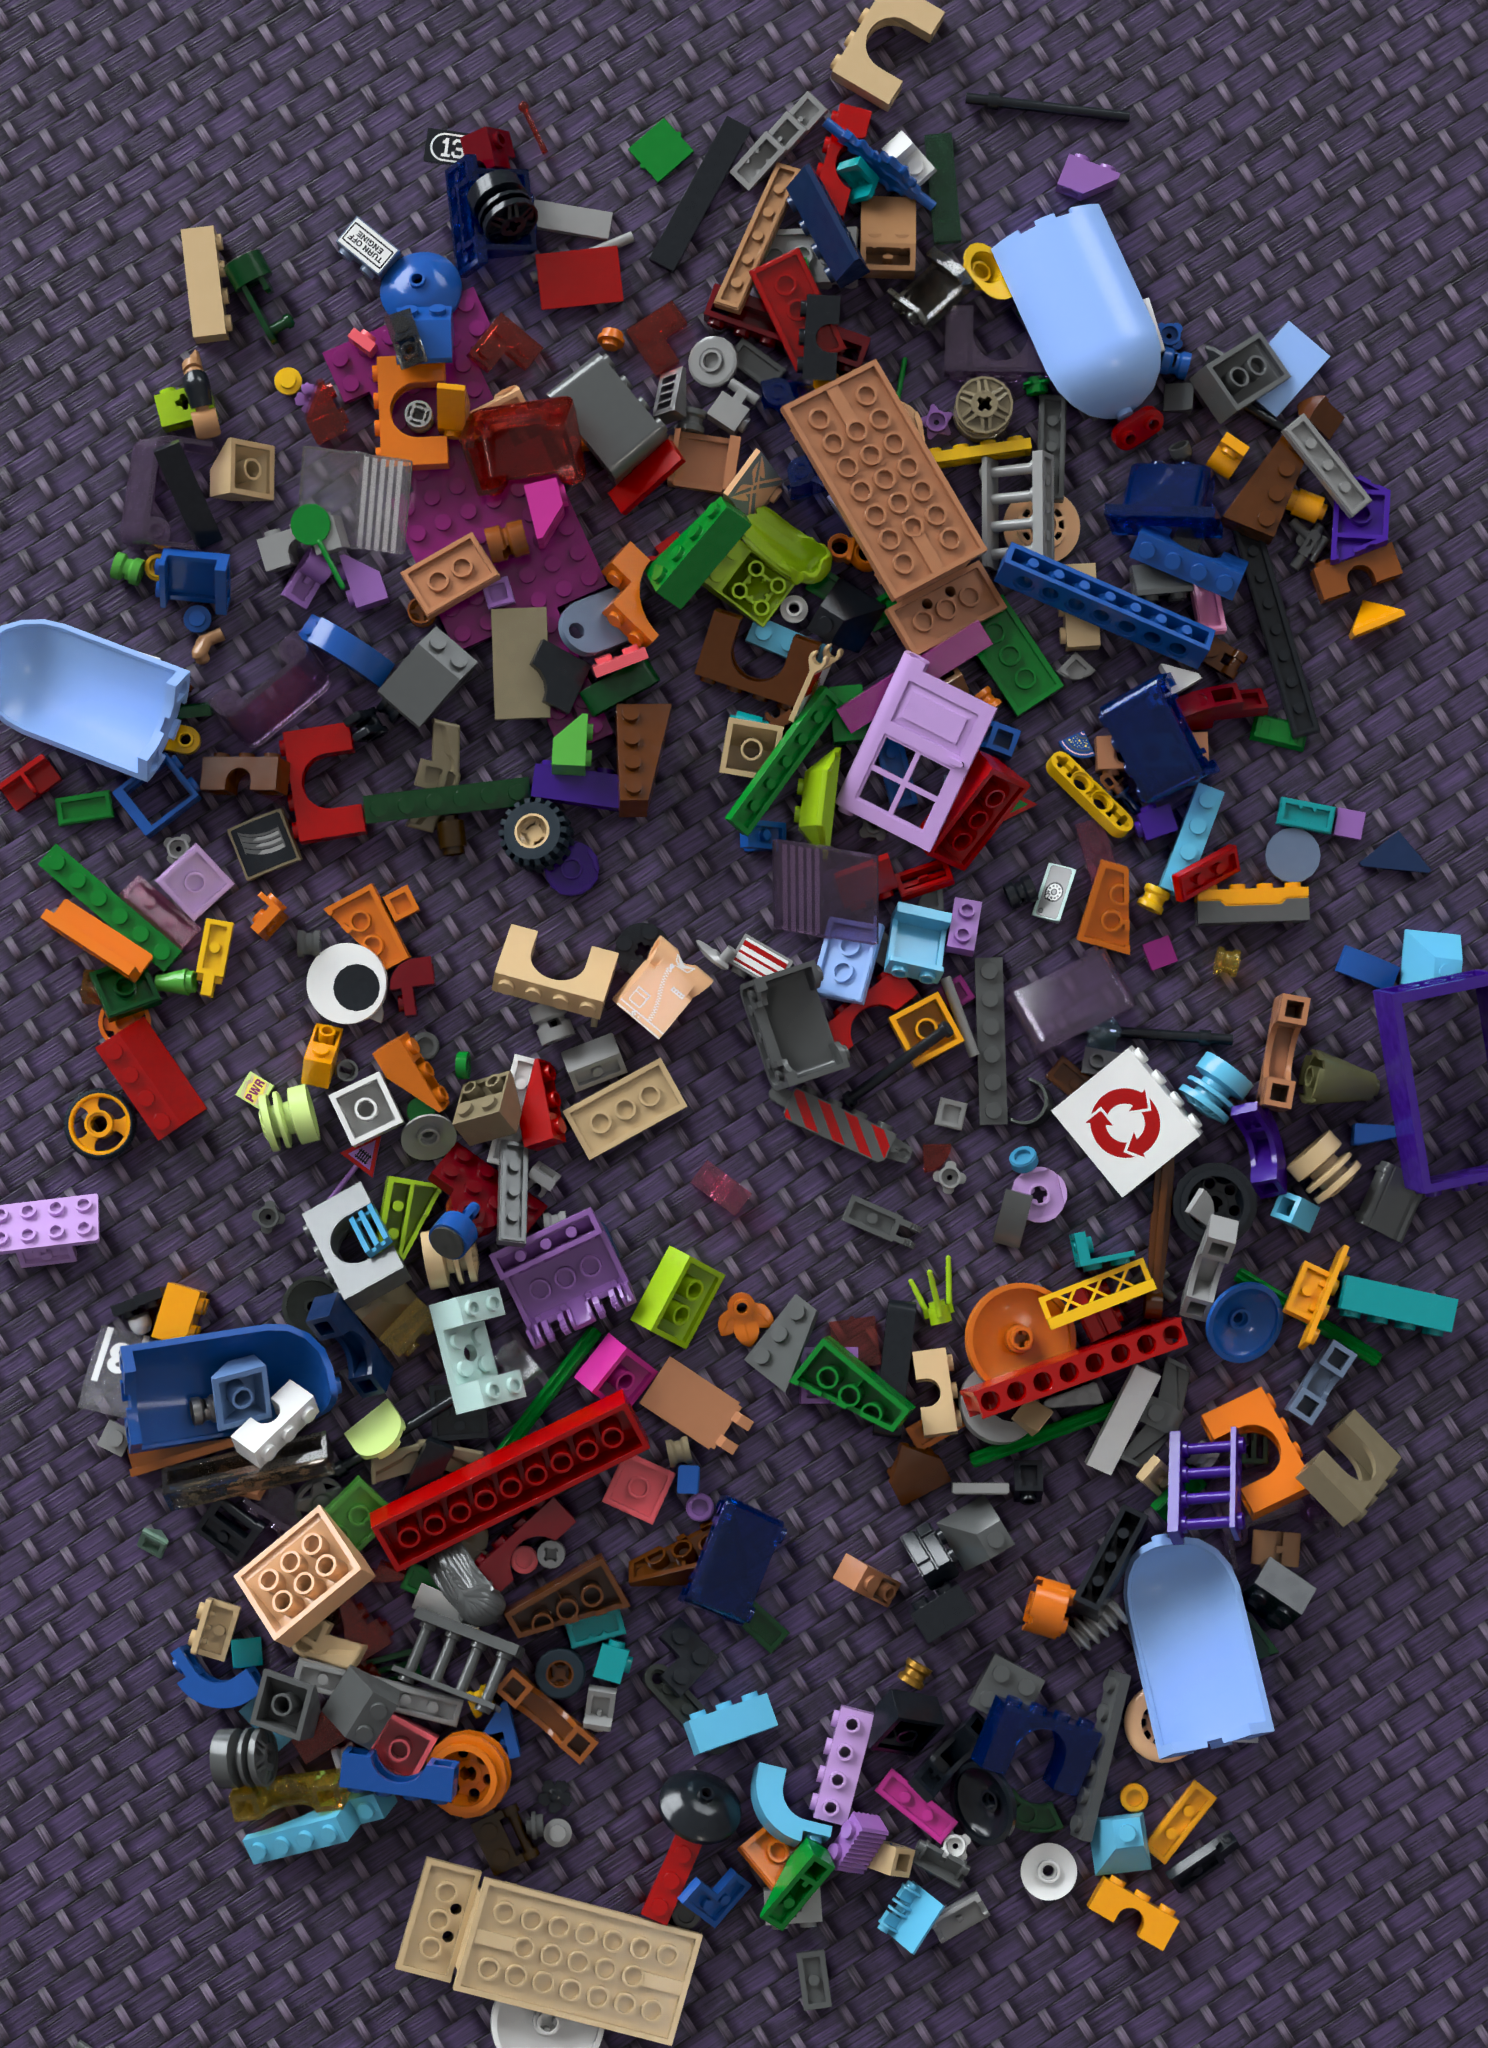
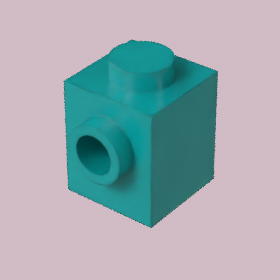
(613, 1661)

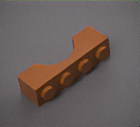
(547, 1714)

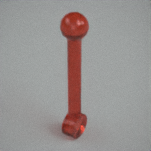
(523, 107)

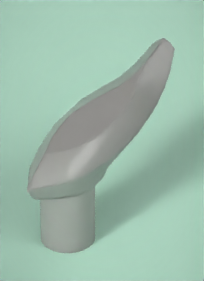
(720, 960)

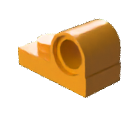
(1227, 456)

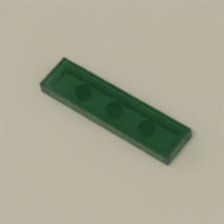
(943, 189)

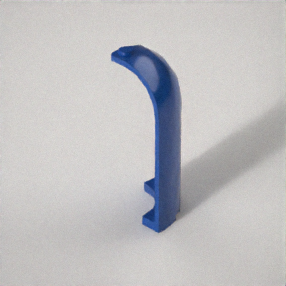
(168, 1372)

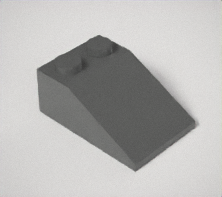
(1239, 377)
(427, 677)

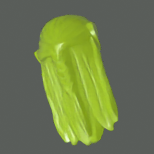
(787, 547)

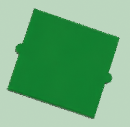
(660, 150)

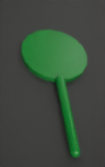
(311, 526)

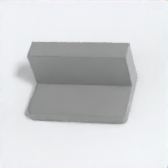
(594, 1062)

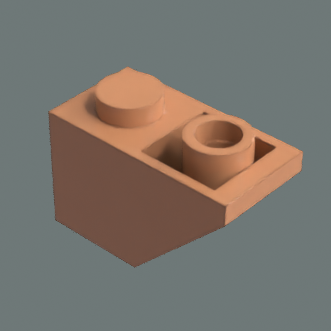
(866, 1580)

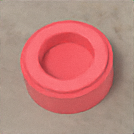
(524, 1559)

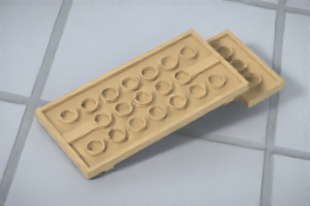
(549, 1952)

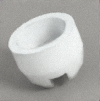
(140, 1324)

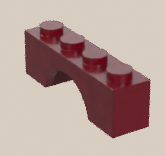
(546, 1520)

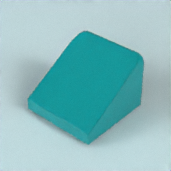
(246, 1652)

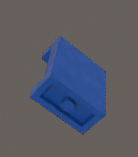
(194, 578)

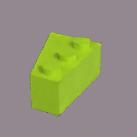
(405, 1209)

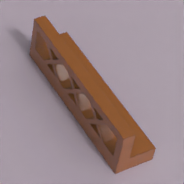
(161, 1458)

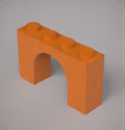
(424, 452)
(1256, 1414)

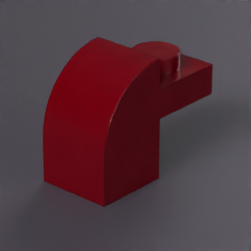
(409, 976)

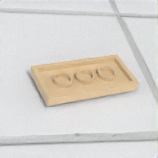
(625, 1108)

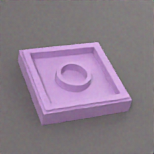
(194, 882)

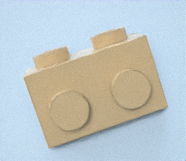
(214, 1629)

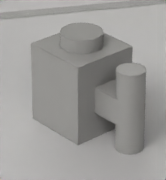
(729, 411)

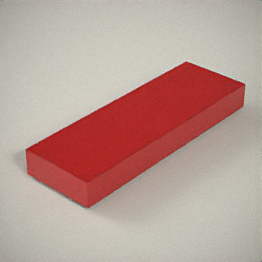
(646, 477)
(1206, 873)

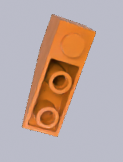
(407, 1068)

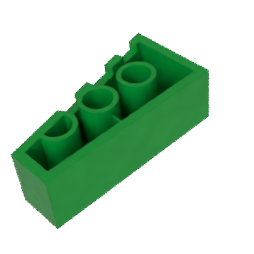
(697, 552)
(849, 1383)

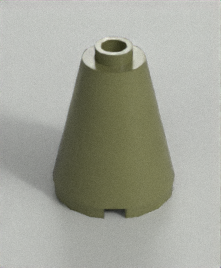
(1335, 1080)

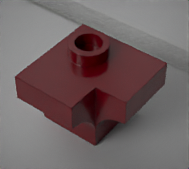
(491, 147)

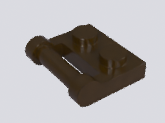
(496, 1843)

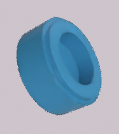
(1023, 1159)

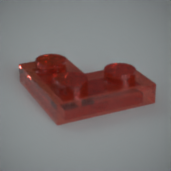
(651, 335)
(504, 338)

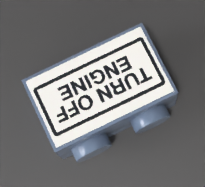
(367, 249)

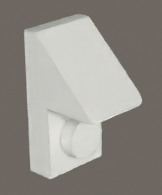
(908, 154)
(1182, 677)

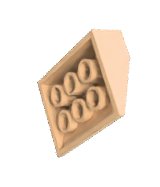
(303, 1577)

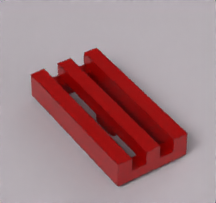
(925, 882)

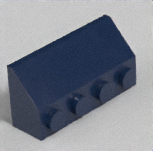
(826, 228)

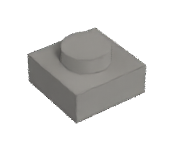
(114, 1438)

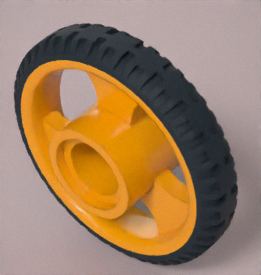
(90, 1102)

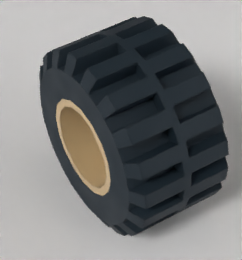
(536, 835)

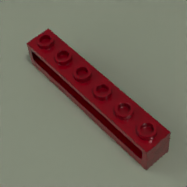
(756, 323)

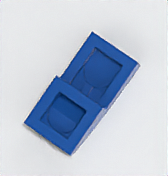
(1366, 968)

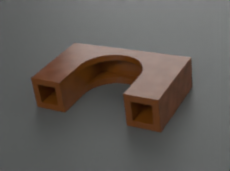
(719, 663)

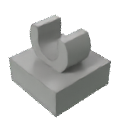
(544, 1176)

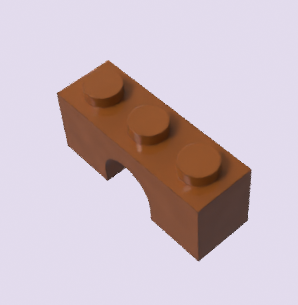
(1332, 582)

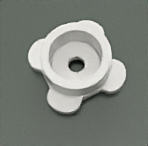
(961, 1840)

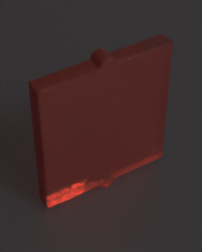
(860, 1334)

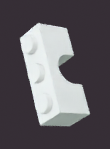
(262, 1441)

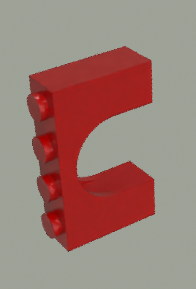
(303, 750)

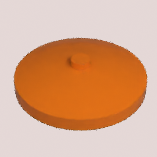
(1012, 1332)

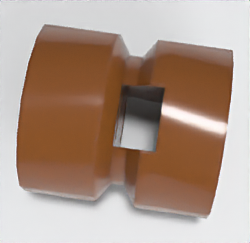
(506, 541)

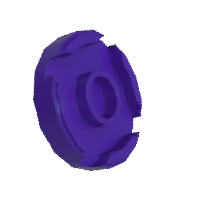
(576, 873)

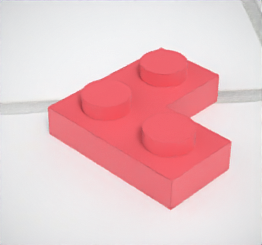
(606, 663)

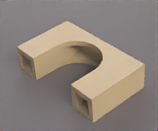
(855, 68)
(580, 995)

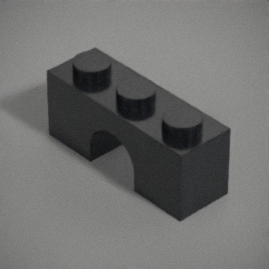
(818, 312)

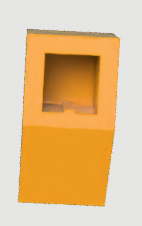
(321, 1055)

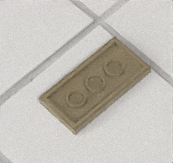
(514, 643)

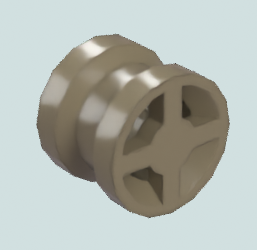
(678, 1451)

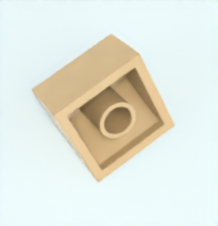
(748, 746)

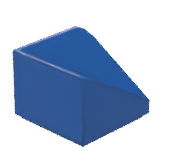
(688, 1479)

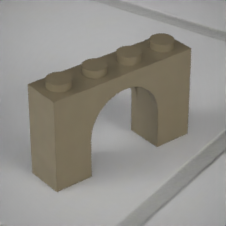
(1372, 1459)

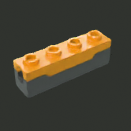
(1252, 905)

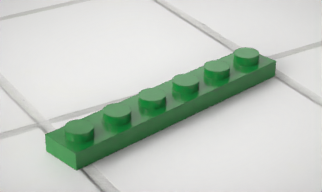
(783, 761)
(109, 906)

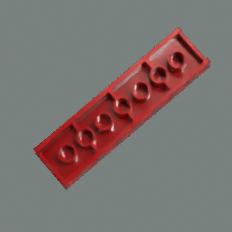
(1074, 1367)

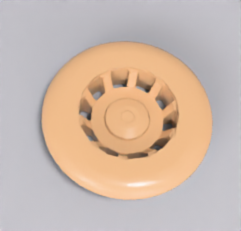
(1068, 534)
(1135, 1730)

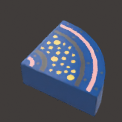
(1077, 746)

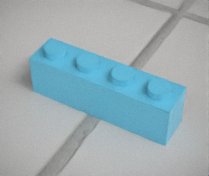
(1192, 832)

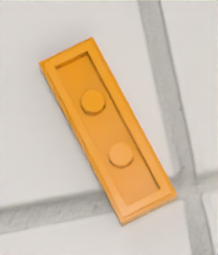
(1180, 1821)

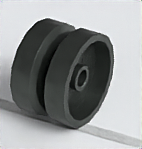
(299, 1295)

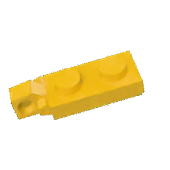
(214, 954)

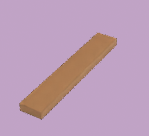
(756, 240)

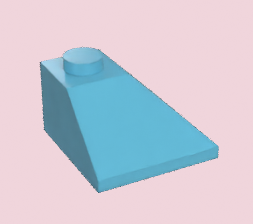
(1429, 955)
(1120, 1844)

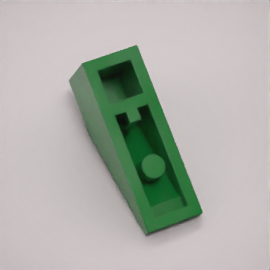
(797, 1883)

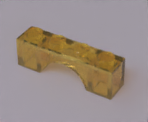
(313, 1789)

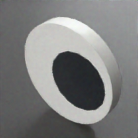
(347, 983)

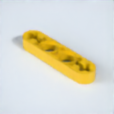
(1086, 797)

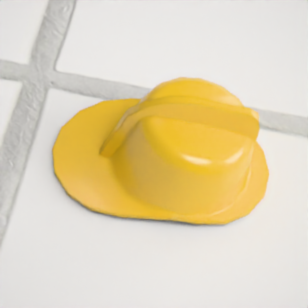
(985, 271)

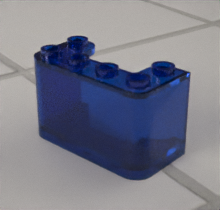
(1155, 740)

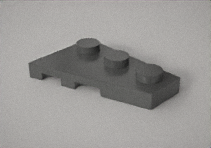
(781, 1346)

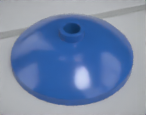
(438, 286)
(1252, 1329)

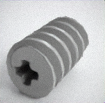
(1089, 1629)

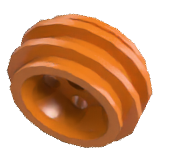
(485, 1757)

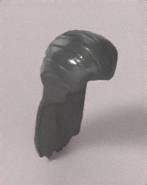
(466, 1586)

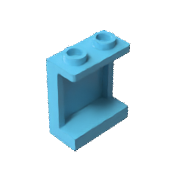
(917, 943)

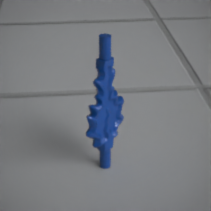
(889, 170)

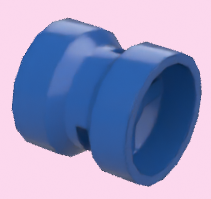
(1180, 366)

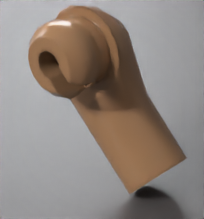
(203, 645)

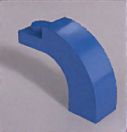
(346, 649)
(210, 1690)

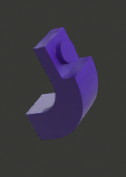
(1265, 1148)

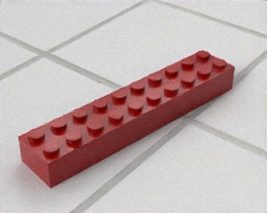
(509, 1480)

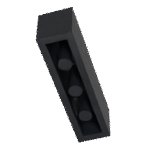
(1110, 1563)

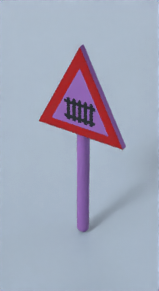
(363, 1158)

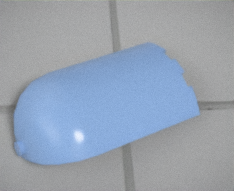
(1083, 311)
(89, 695)
(1193, 1647)

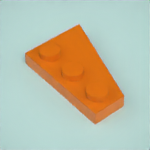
(1107, 909)
(370, 924)

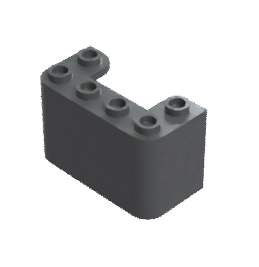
(611, 417)

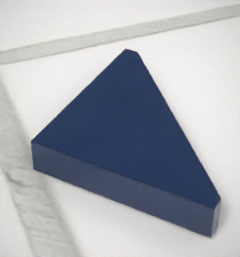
(1395, 855)

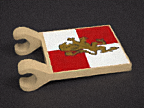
(815, 678)

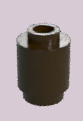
(451, 835)

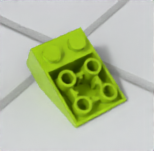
(749, 584)

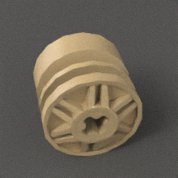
(1324, 1167)
(439, 1268)

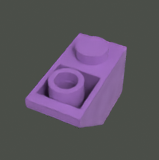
(1084, 178)
(365, 584)

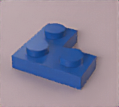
(715, 1902)

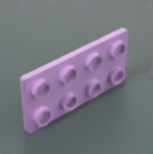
(49, 1229)

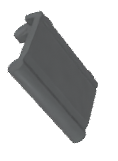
(1388, 1203)

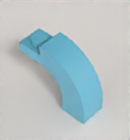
(774, 1813)

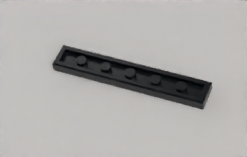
(700, 194)

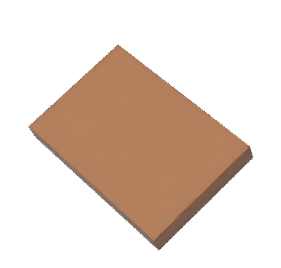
(450, 575)

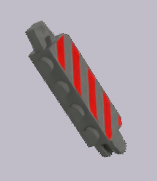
(840, 1126)

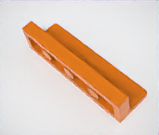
(98, 939)

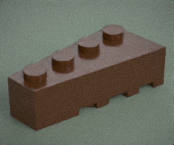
(1265, 496)
(639, 748)

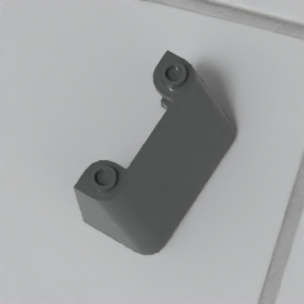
(792, 1026)

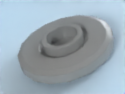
(713, 361)

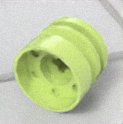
(289, 1117)

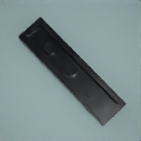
(187, 494)

